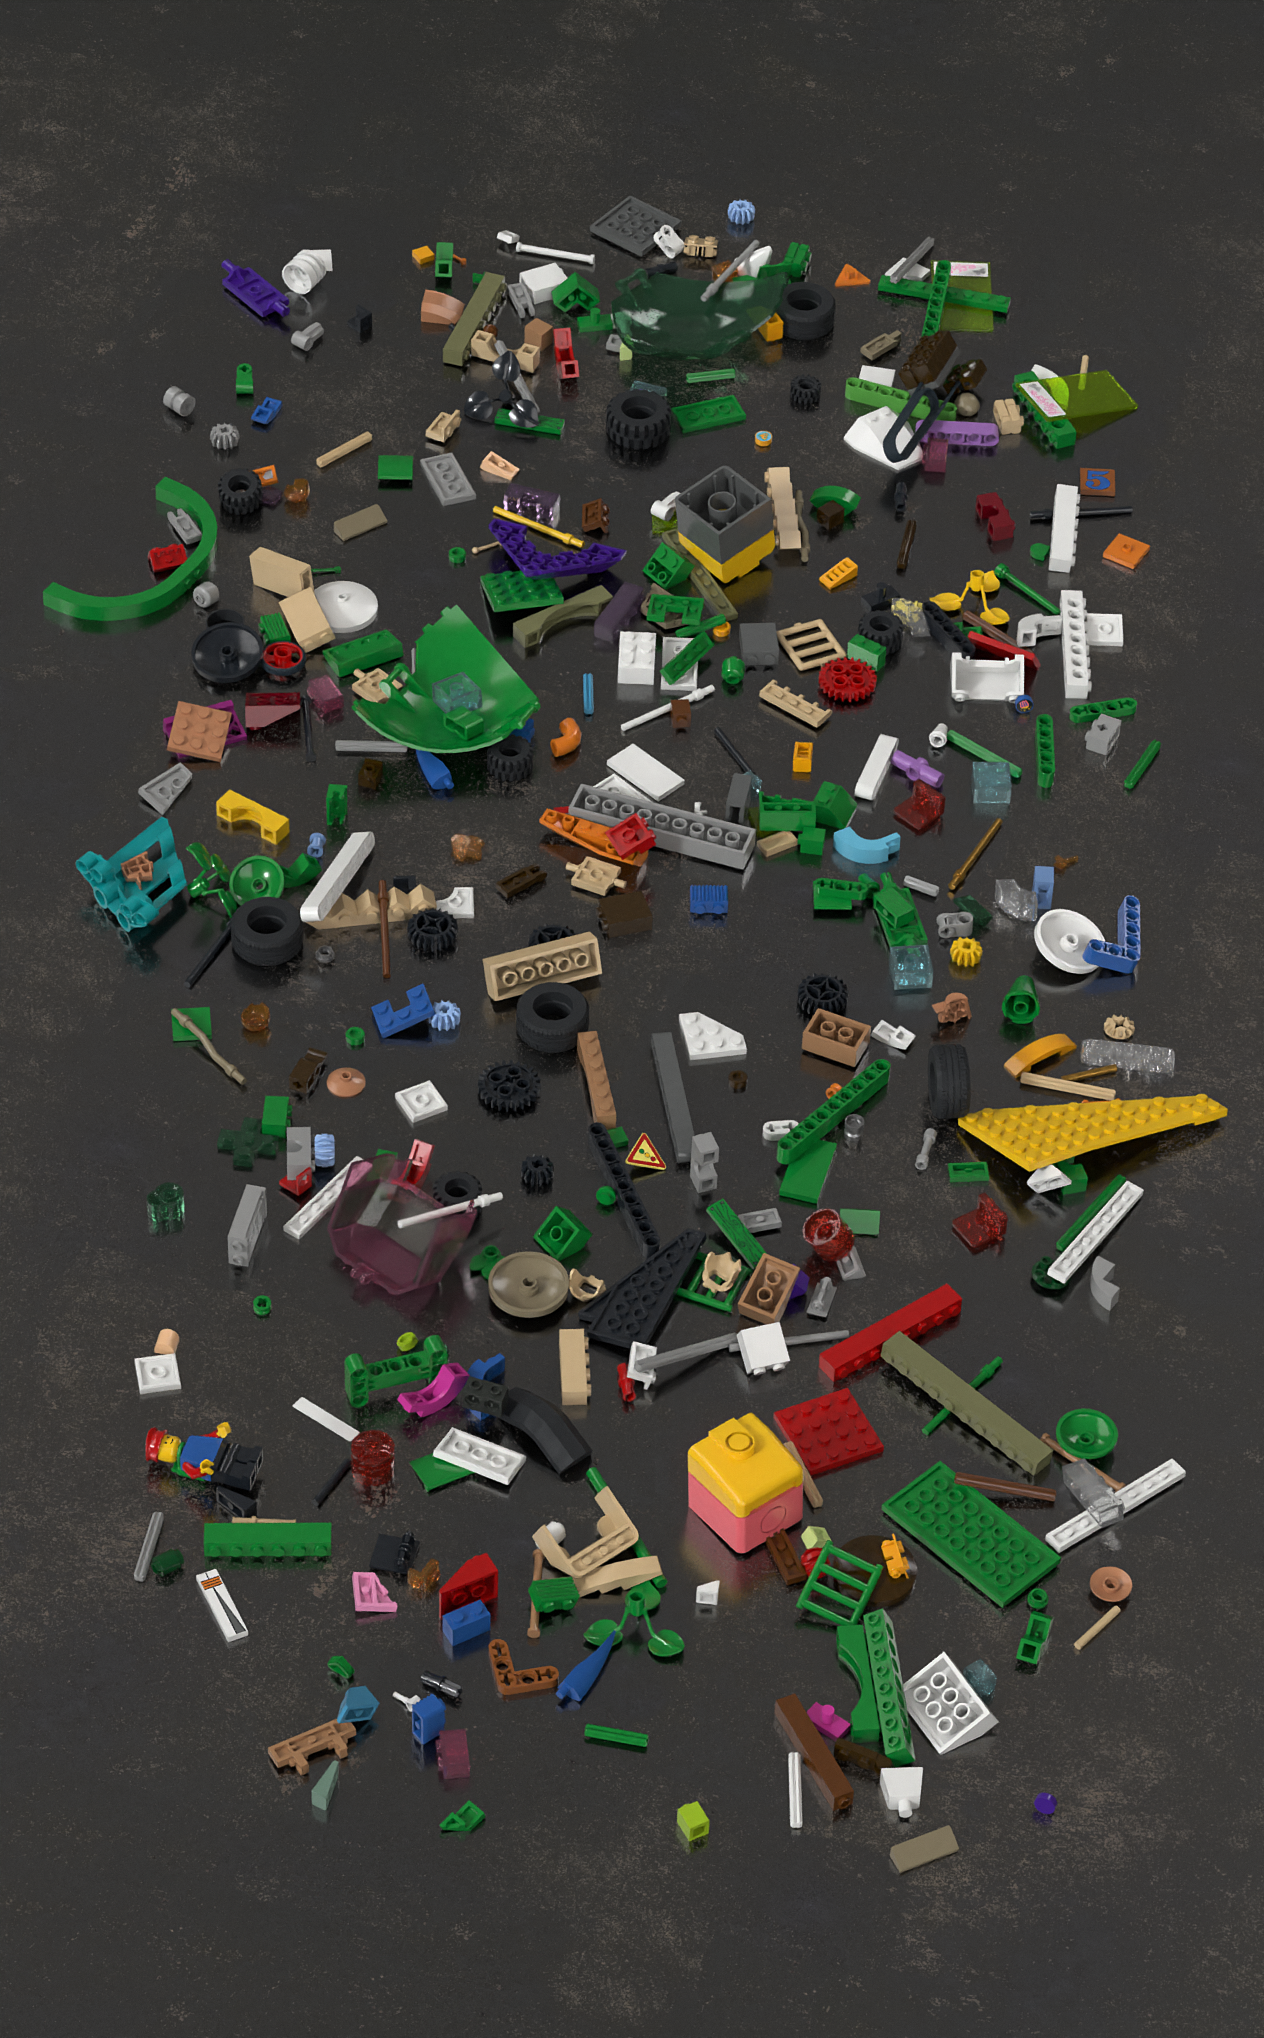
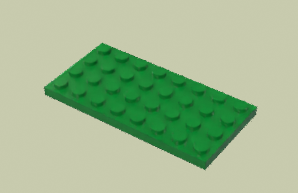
(971, 1534)

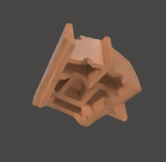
(138, 869)
(953, 1008)

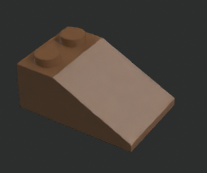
(768, 1290)

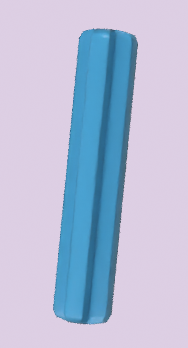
(588, 693)

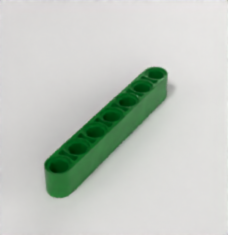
(937, 298)

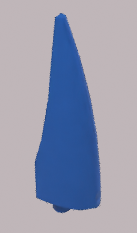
(434, 770)
(585, 1673)

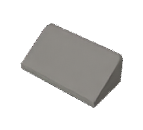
(851, 1266)

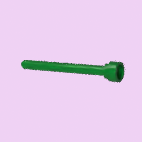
(1003, 571)

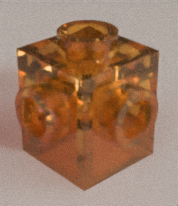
(719, 269)

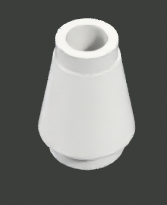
(939, 735)

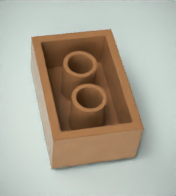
(836, 1037)

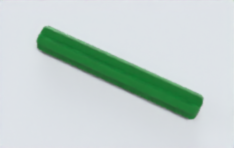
(1142, 764)

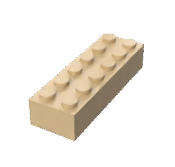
(552, 961)

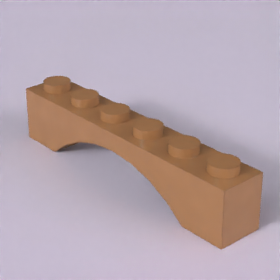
(594, 1067)

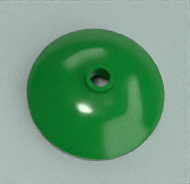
(252, 873)
(1086, 1433)

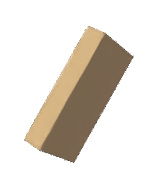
(777, 843)

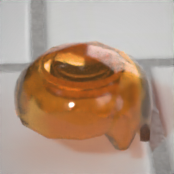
(298, 491)
(255, 1017)

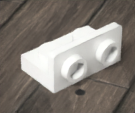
(638, 1352)

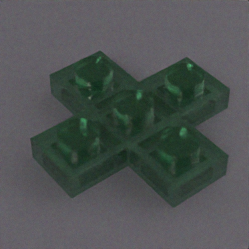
(248, 1142)

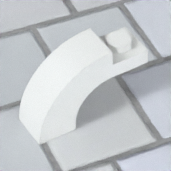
(1036, 626)

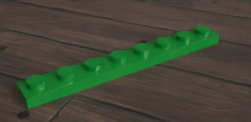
(954, 295)

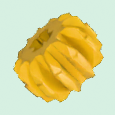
(966, 951)

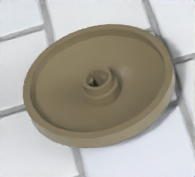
(528, 1284)

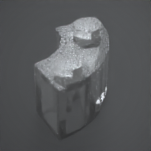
(911, 617)
(1016, 900)

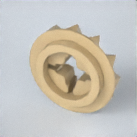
(1119, 1032)

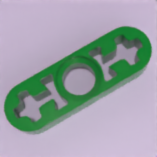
(828, 887)

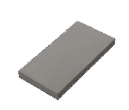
(447, 479)

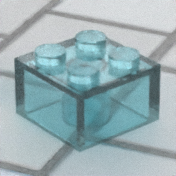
(456, 692)
(991, 782)
(911, 967)

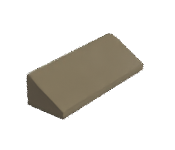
(359, 522)
(924, 1849)

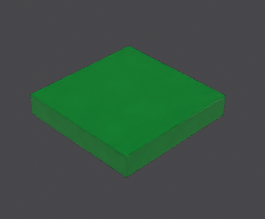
(200, 1018)

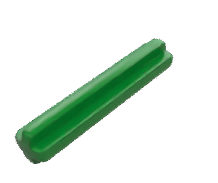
(710, 375)
(704, 625)
(616, 1735)

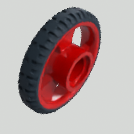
(283, 658)

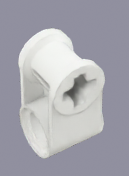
(670, 242)

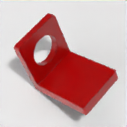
(298, 1186)

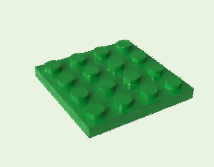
(516, 591)

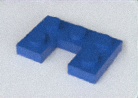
(393, 1022)

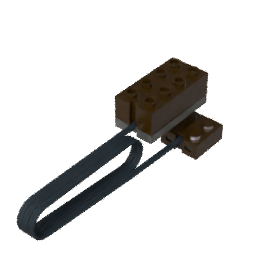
(922, 373)

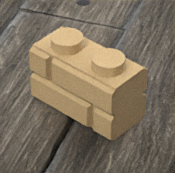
(1008, 416)

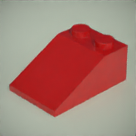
(472, 1582)

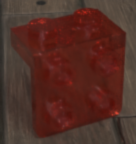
(922, 806)
(982, 1223)

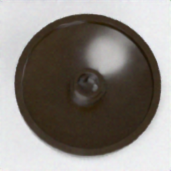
(888, 1589)

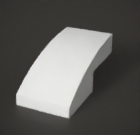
(891, 1036)

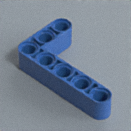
(1127, 952)

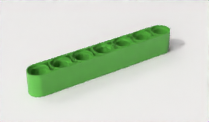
(896, 399)

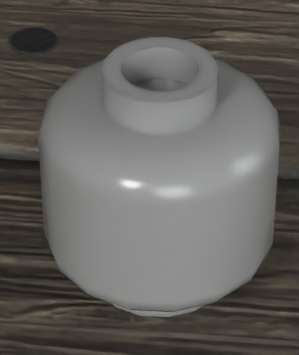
(206, 594)

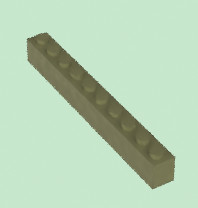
(966, 1403)

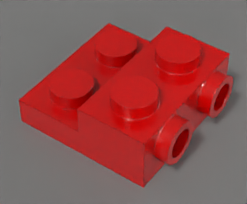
(631, 836)

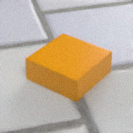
(423, 255)

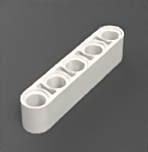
(876, 767)

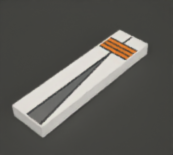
(222, 1605)

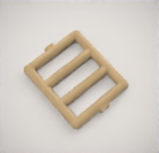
(825, 633)

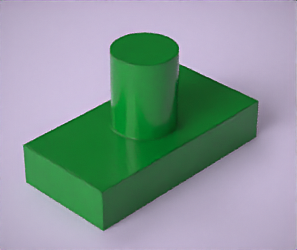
(594, 322)

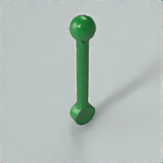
(337, 569)

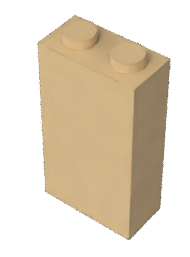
(280, 572)
(307, 620)

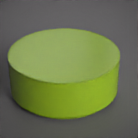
(407, 1341)

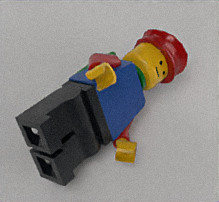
(206, 1456)

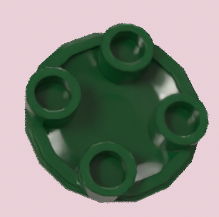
(1040, 1275)

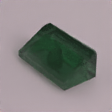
(970, 905)

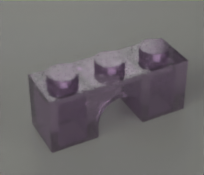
(521, 496)

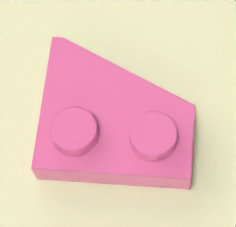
(370, 1594)

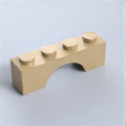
(483, 347)

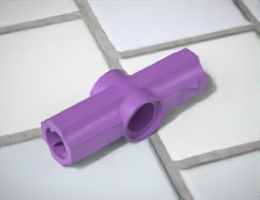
(917, 769)

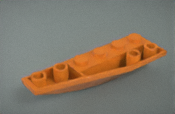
(587, 835)

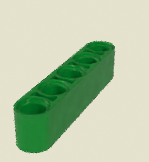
(1045, 750)

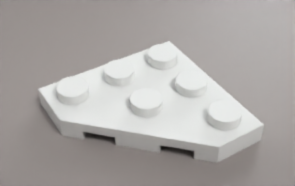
(708, 1038)

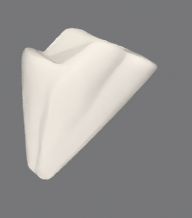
(757, 258)

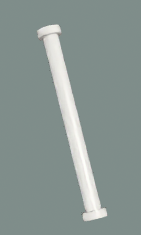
(557, 253)

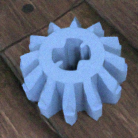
(741, 211)
(446, 1015)
(324, 1150)

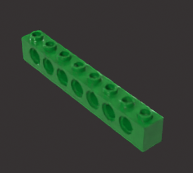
(889, 1688)

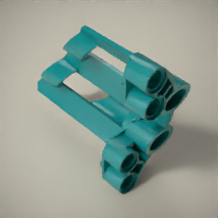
(125, 898)

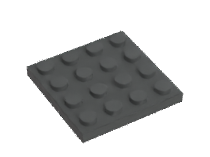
(633, 225)

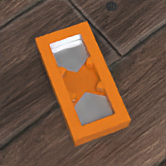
(267, 475)

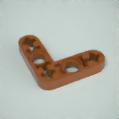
(515, 1678)

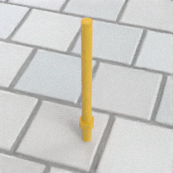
(567, 538)

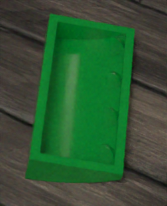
(363, 653)

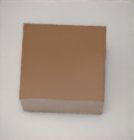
(539, 334)

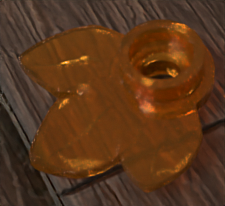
(466, 846)

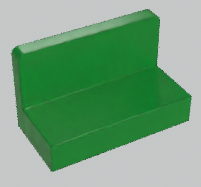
(861, 1220)

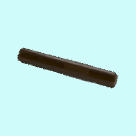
(906, 544)

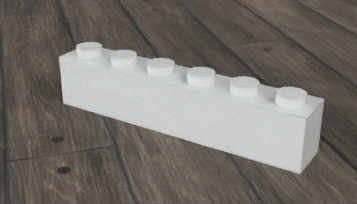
(1063, 528)

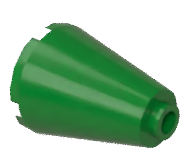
(1021, 1001)

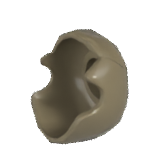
(967, 404)

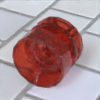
(828, 1234)
(372, 1458)

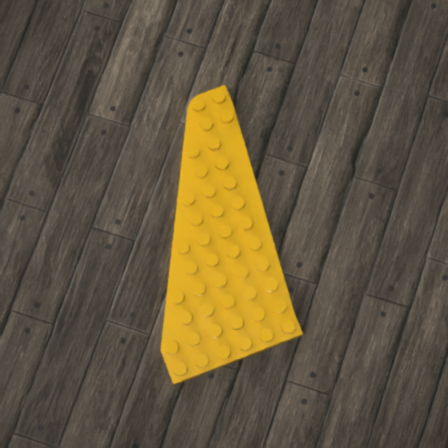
(1054, 1133)

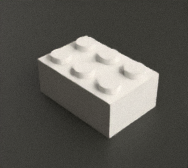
(636, 658)

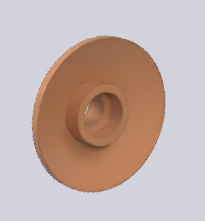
(346, 1082)
(1111, 1584)

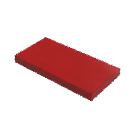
(1002, 649)

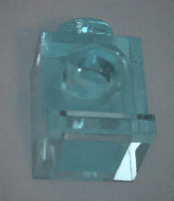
(980, 1677)

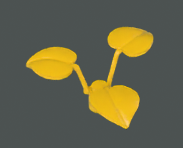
(978, 582)

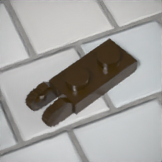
(520, 880)
(861, 1756)

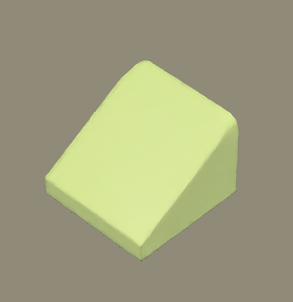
(625, 353)
(815, 1537)

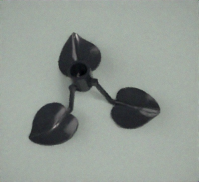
(480, 406)

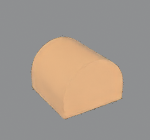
(167, 1342)

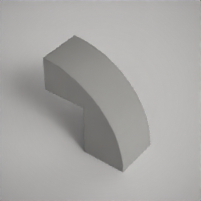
(1102, 1290)

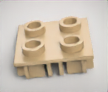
(694, 241)

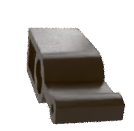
(307, 1070)

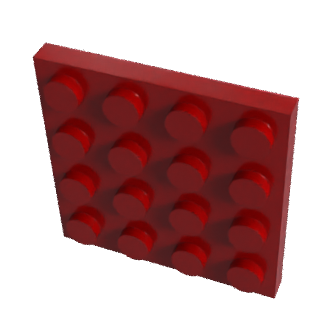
(829, 1431)

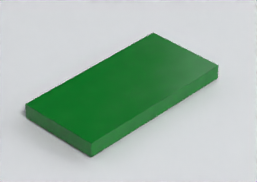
(708, 414)
(808, 1172)

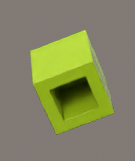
(693, 1821)

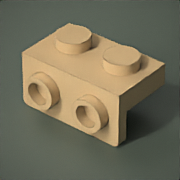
(443, 426)

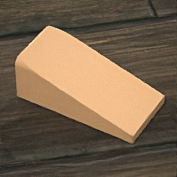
(499, 466)

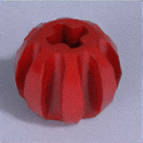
(809, 1559)

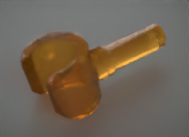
(1061, 862)

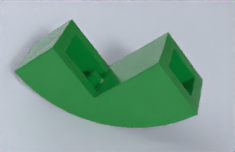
(843, 496)
(301, 871)
(1035, 1639)

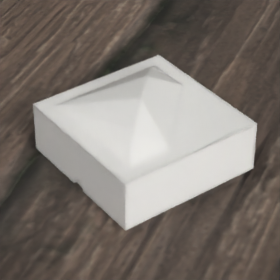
(508, 236)

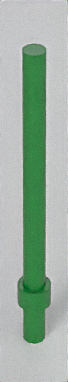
(986, 1372)

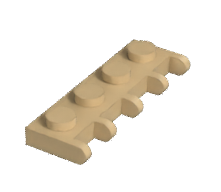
(794, 704)

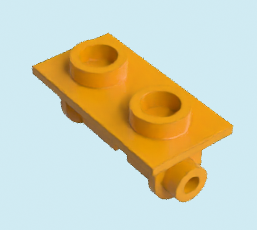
(898, 1564)

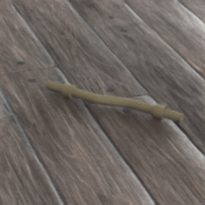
(805, 546)
(230, 1069)

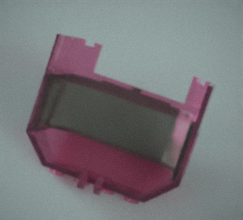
(368, 1233)

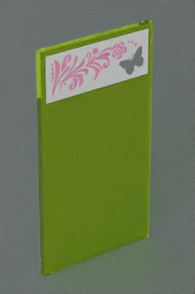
(967, 276)
(1076, 395)

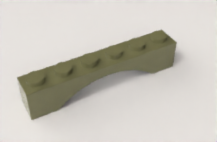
(532, 628)

